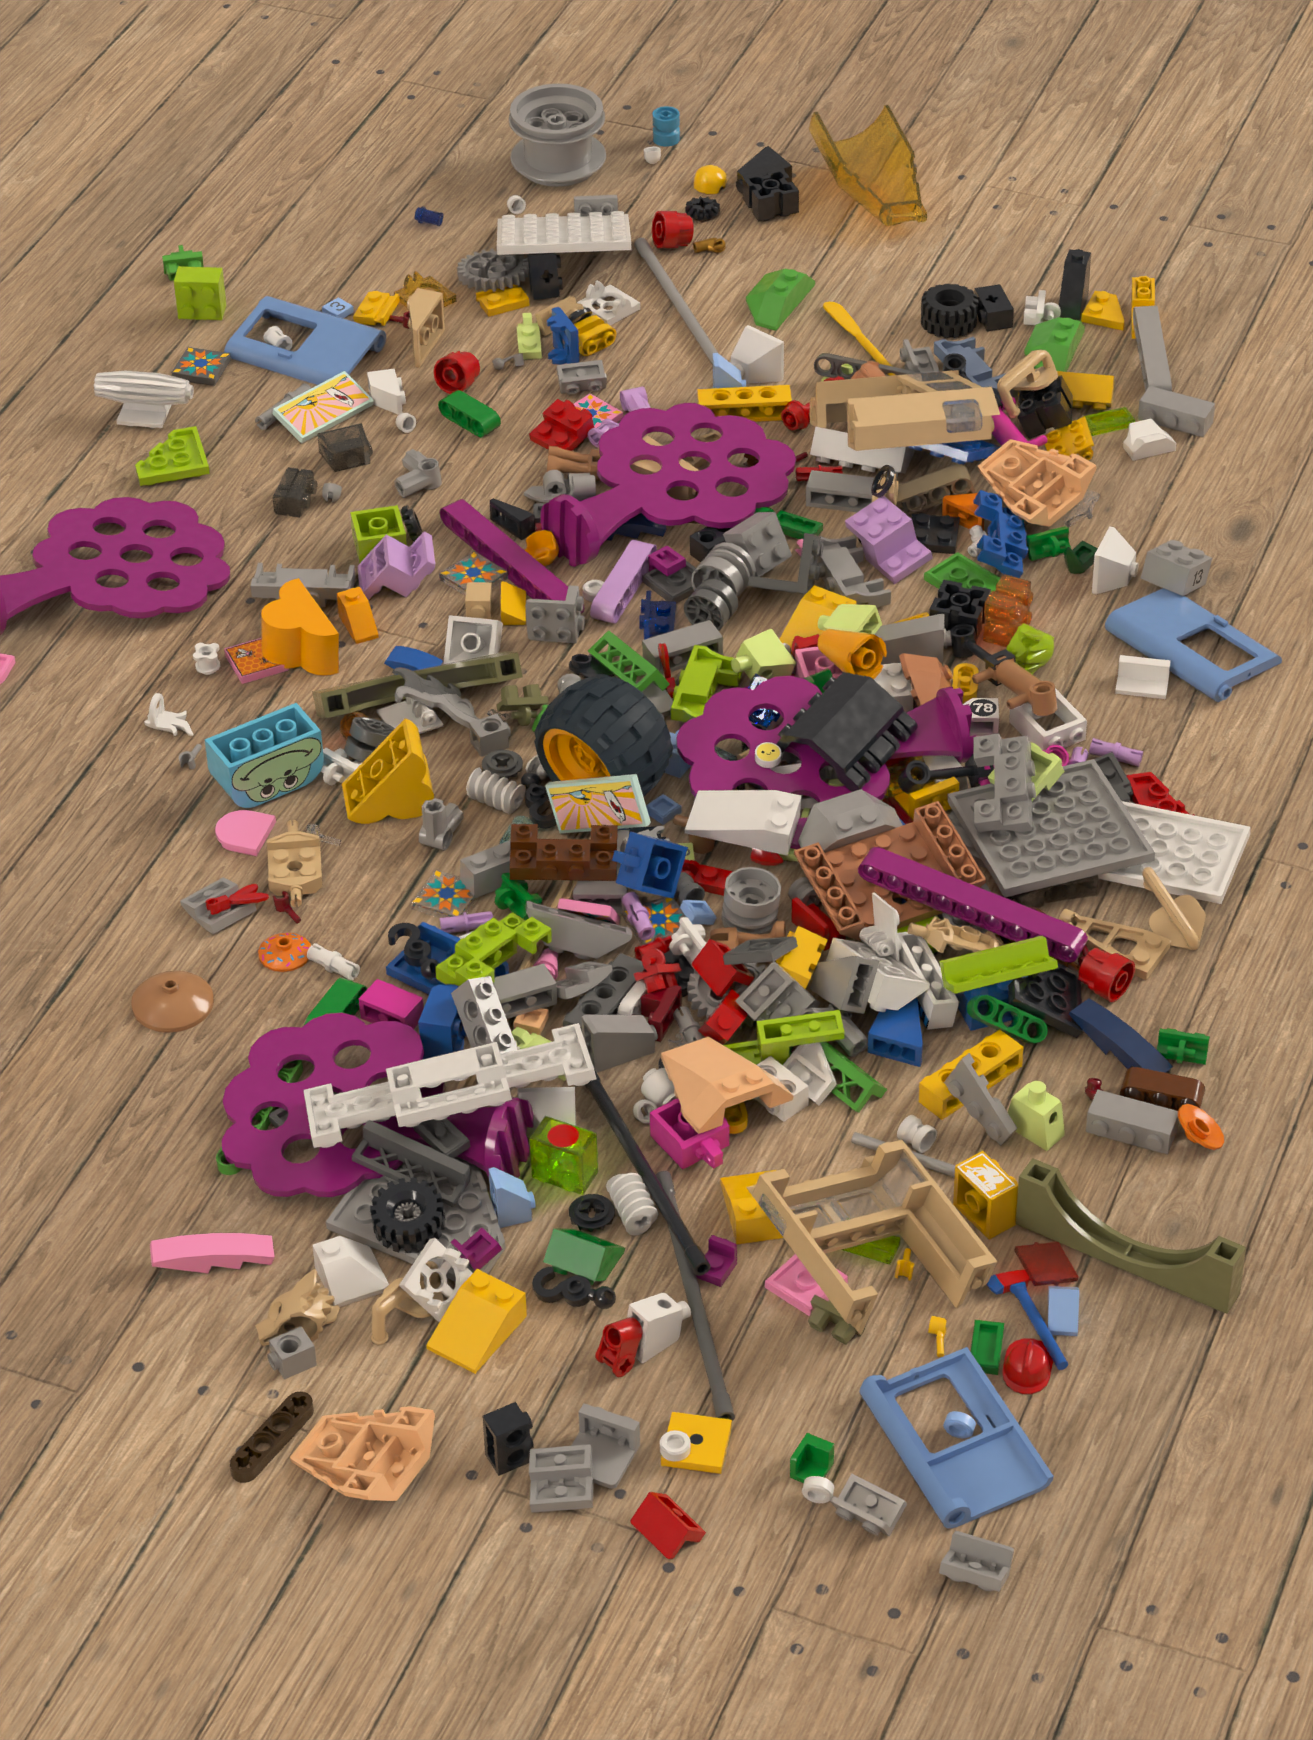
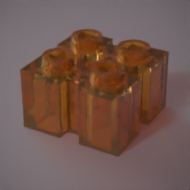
(1007, 610)

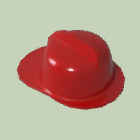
(1027, 1366)

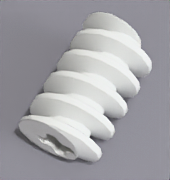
(495, 790)
(632, 1202)

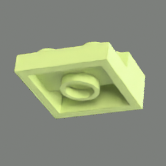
(1047, 769)

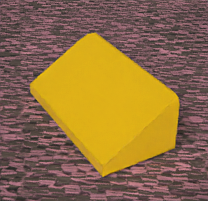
(512, 605)

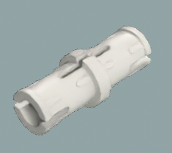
(333, 961)

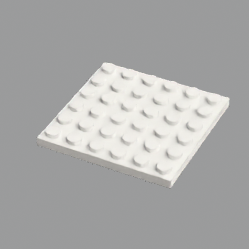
(563, 233)

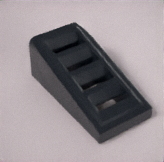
(513, 519)

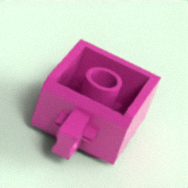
(681, 1139)

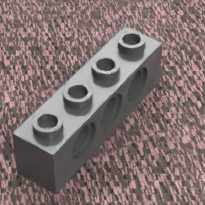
(609, 993)

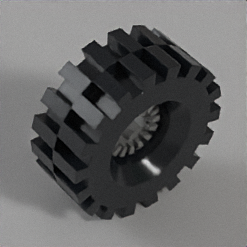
(407, 1200)

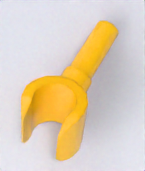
(905, 1266)
(938, 1326)

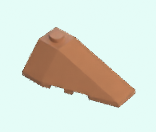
(925, 676)

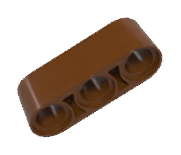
(1162, 1088)

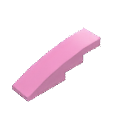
(202, 1251)

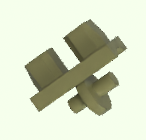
(522, 705)
(823, 1313)

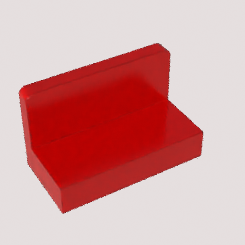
(815, 921)
(715, 973)
(665, 1524)

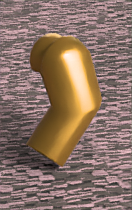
(712, 244)

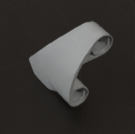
(577, 485)

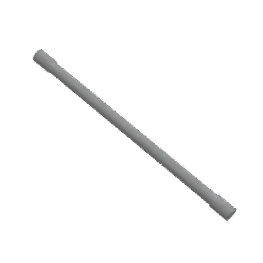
(647, 253)

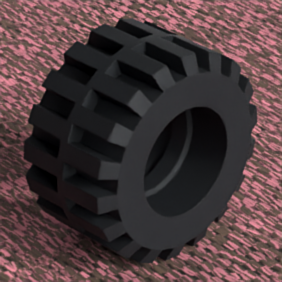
(949, 310)

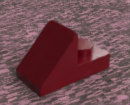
(660, 1008)

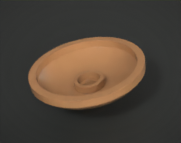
(172, 1001)

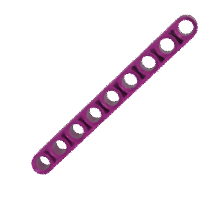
(503, 551)
(970, 903)

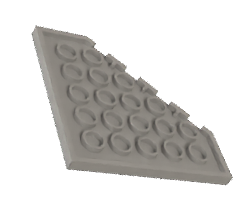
(468, 1215)

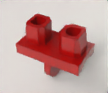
(658, 973)

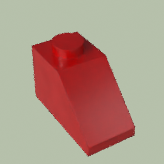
(724, 1019)

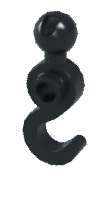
(537, 800)
(416, 951)
(575, 1290)

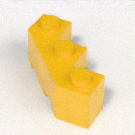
(804, 958)

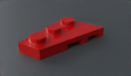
(1153, 793)

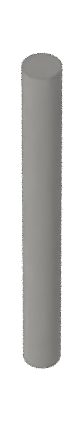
(926, 1161)

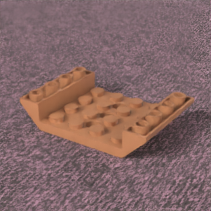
(848, 897)

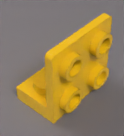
(928, 794)

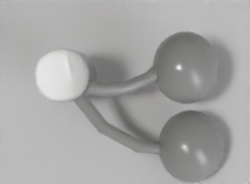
(499, 363)

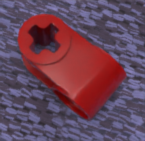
(620, 1345)

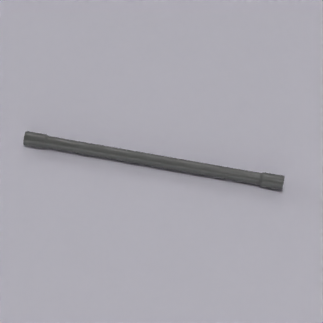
(720, 1397)

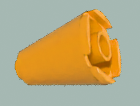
(853, 651)

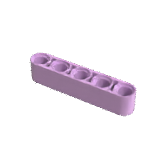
(622, 582)

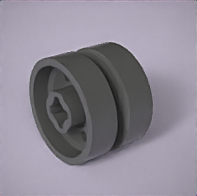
(711, 601)
(366, 737)

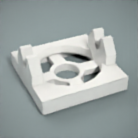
(622, 306)
(424, 1296)

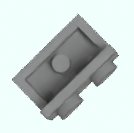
(600, 203)
(918, 359)
(581, 377)
(870, 1505)
(977, 1561)

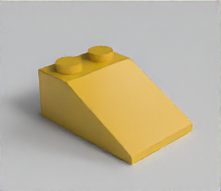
(805, 617)
(745, 1214)
(478, 1321)

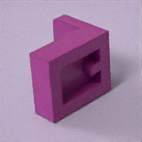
(666, 561)
(722, 1259)

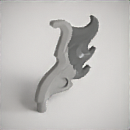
(434, 694)

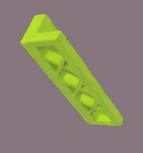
(996, 965)

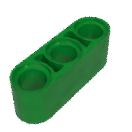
(469, 413)
(340, 998)
(1020, 1019)

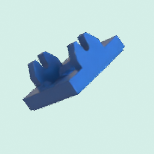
(563, 330)

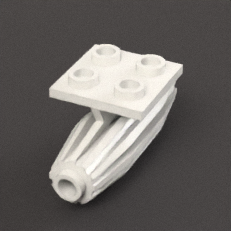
(144, 394)

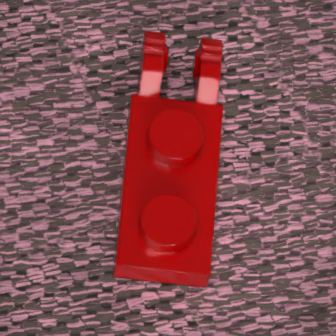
(708, 877)

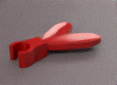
(664, 657)
(243, 896)

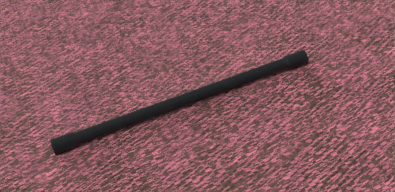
(691, 1250)

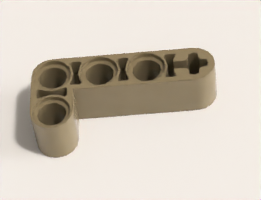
(931, 488)

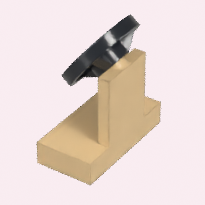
(569, 306)
(886, 486)

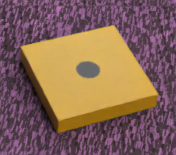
(707, 1438)

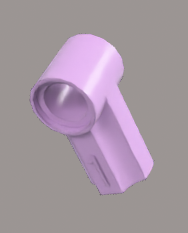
(634, 399)

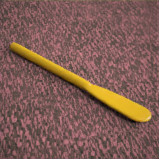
(843, 318)

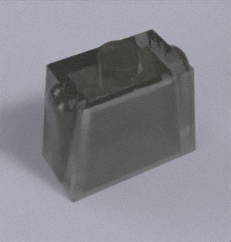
(345, 447)

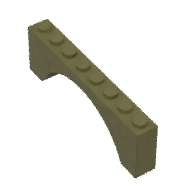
(381, 690)
(1204, 1273)

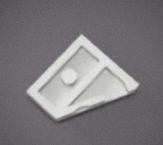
(812, 1067)

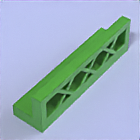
(627, 657)
(854, 1072)

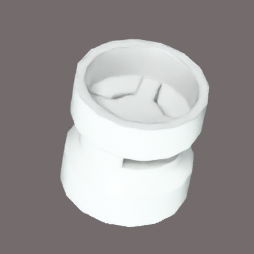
(917, 1134)

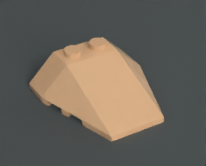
(1037, 482)
(713, 1078)
(368, 1454)

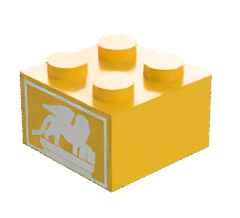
(985, 1194)

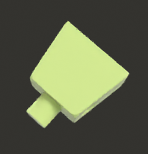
(852, 618)
(764, 656)
(1037, 1115)

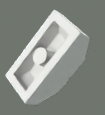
(1147, 440)

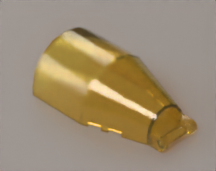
(874, 168)

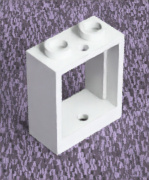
(1071, 732)

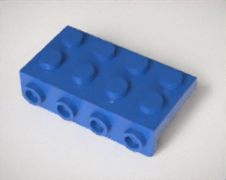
(442, 947)

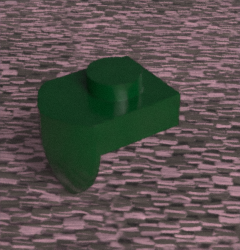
(1080, 557)

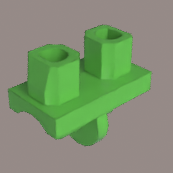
(181, 258)

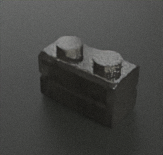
(294, 492)

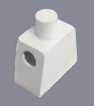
(660, 1323)

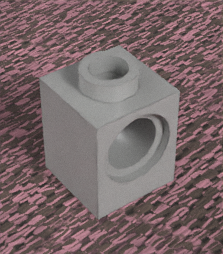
(489, 734)
(292, 1353)

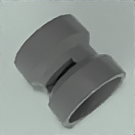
(687, 889)

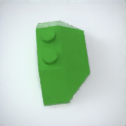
(777, 296)
(1059, 338)

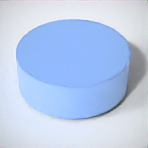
(959, 1424)

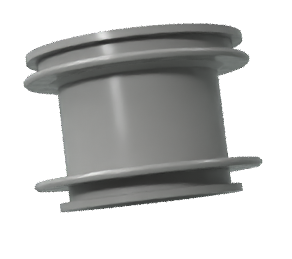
(557, 134)

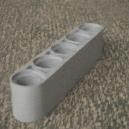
(1151, 348)

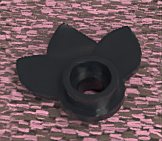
(587, 666)

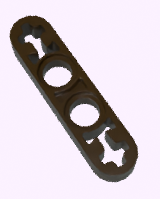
(269, 1435)

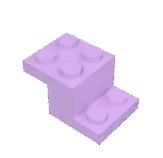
(888, 539)
(396, 565)

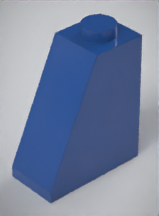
(898, 1035)

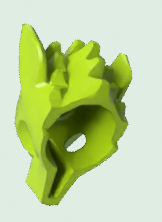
(1031, 647)

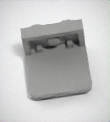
(556, 619)
(612, 1441)

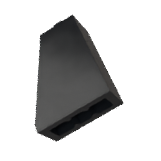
(760, 164)
(1075, 284)

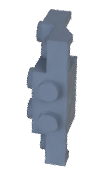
(976, 369)

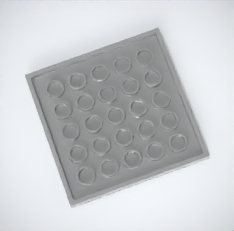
(1075, 833)

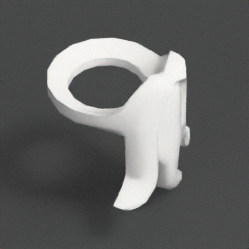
(165, 720)

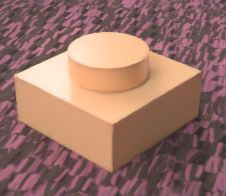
(532, 1021)

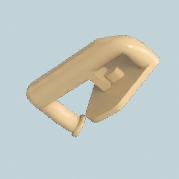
(1026, 378)
(1178, 919)
(396, 1297)

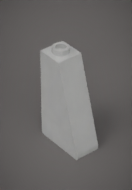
(915, 637)
(603, 892)

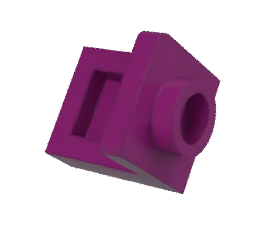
(478, 1249)

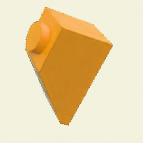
(357, 615)

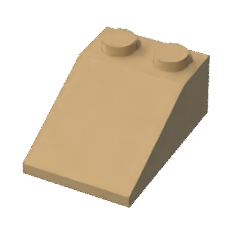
(425, 322)

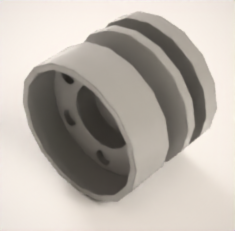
(728, 564)
(751, 900)

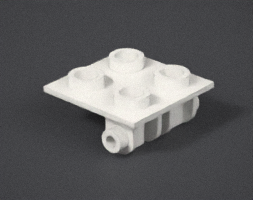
(418, 713)
(883, 935)

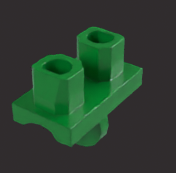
(1048, 543)
(514, 896)
(1183, 1046)

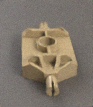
(293, 851)
(941, 932)

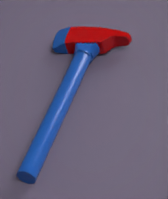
(1016, 1282)

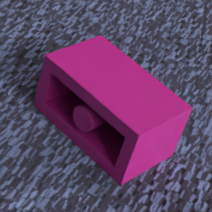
(389, 1003)

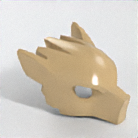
(301, 1306)

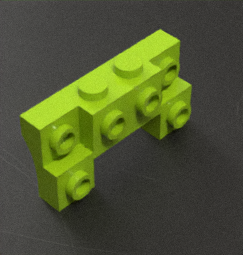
(700, 682)
(491, 946)

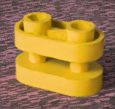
(594, 335)

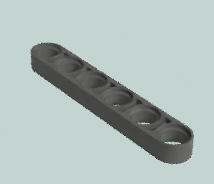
(836, 362)

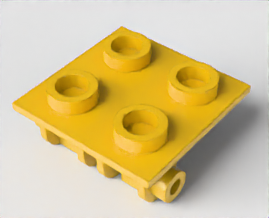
(1072, 439)

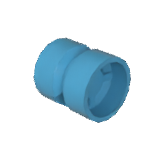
(666, 126)

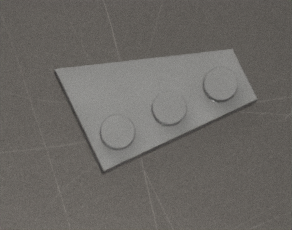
(974, 1095)

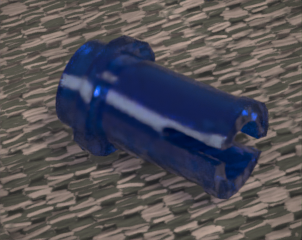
(428, 216)

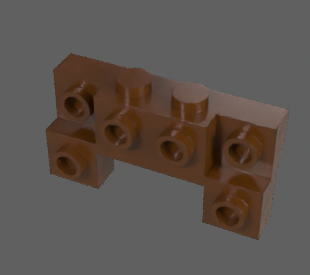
(563, 858)

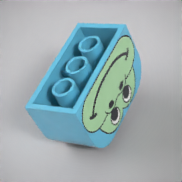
(266, 756)

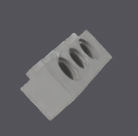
(483, 1015)

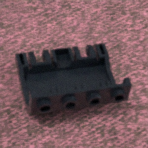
(851, 727)

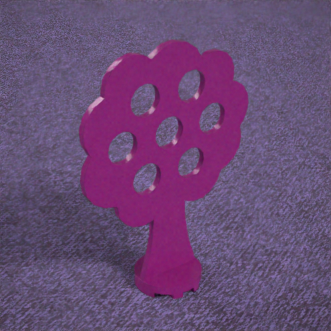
(586, 524)
(74, 528)
(941, 731)
(494, 1133)

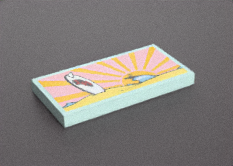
(322, 407)
(598, 802)

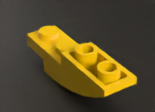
(1142, 295)

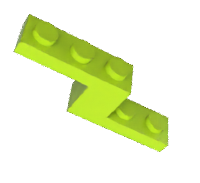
(778, 1034)

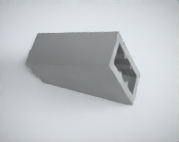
(845, 982)
(617, 1039)

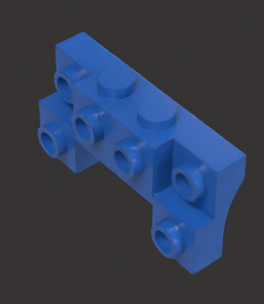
(1006, 537)

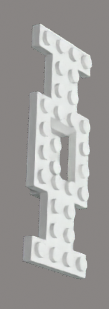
(403, 1096)

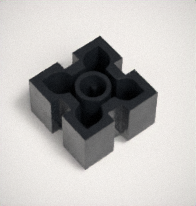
(770, 195)
(1045, 408)
(960, 605)

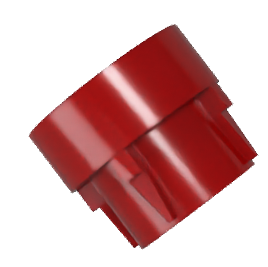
(672, 229)
(456, 371)
(1107, 973)

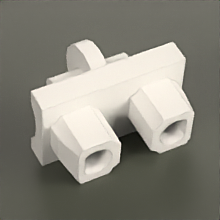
(1037, 310)
(337, 766)
(688, 939)

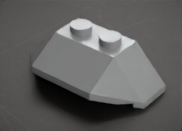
(847, 820)
(579, 933)

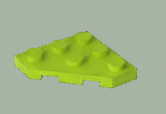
(174, 459)

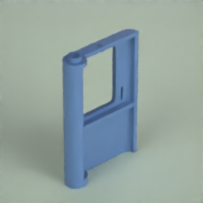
(329, 350)
(1164, 619)
(976, 1473)

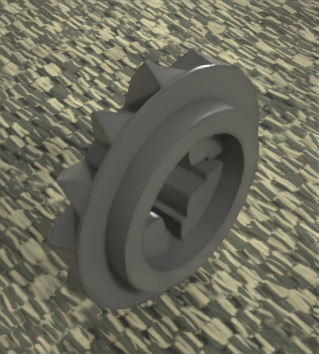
(503, 757)

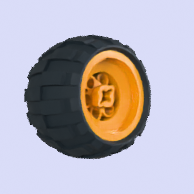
(603, 731)

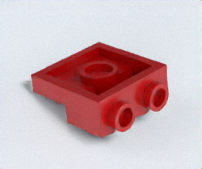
(562, 426)

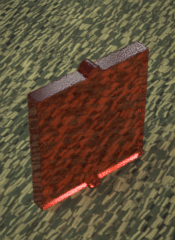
(1046, 1263)

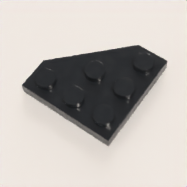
(1049, 997)

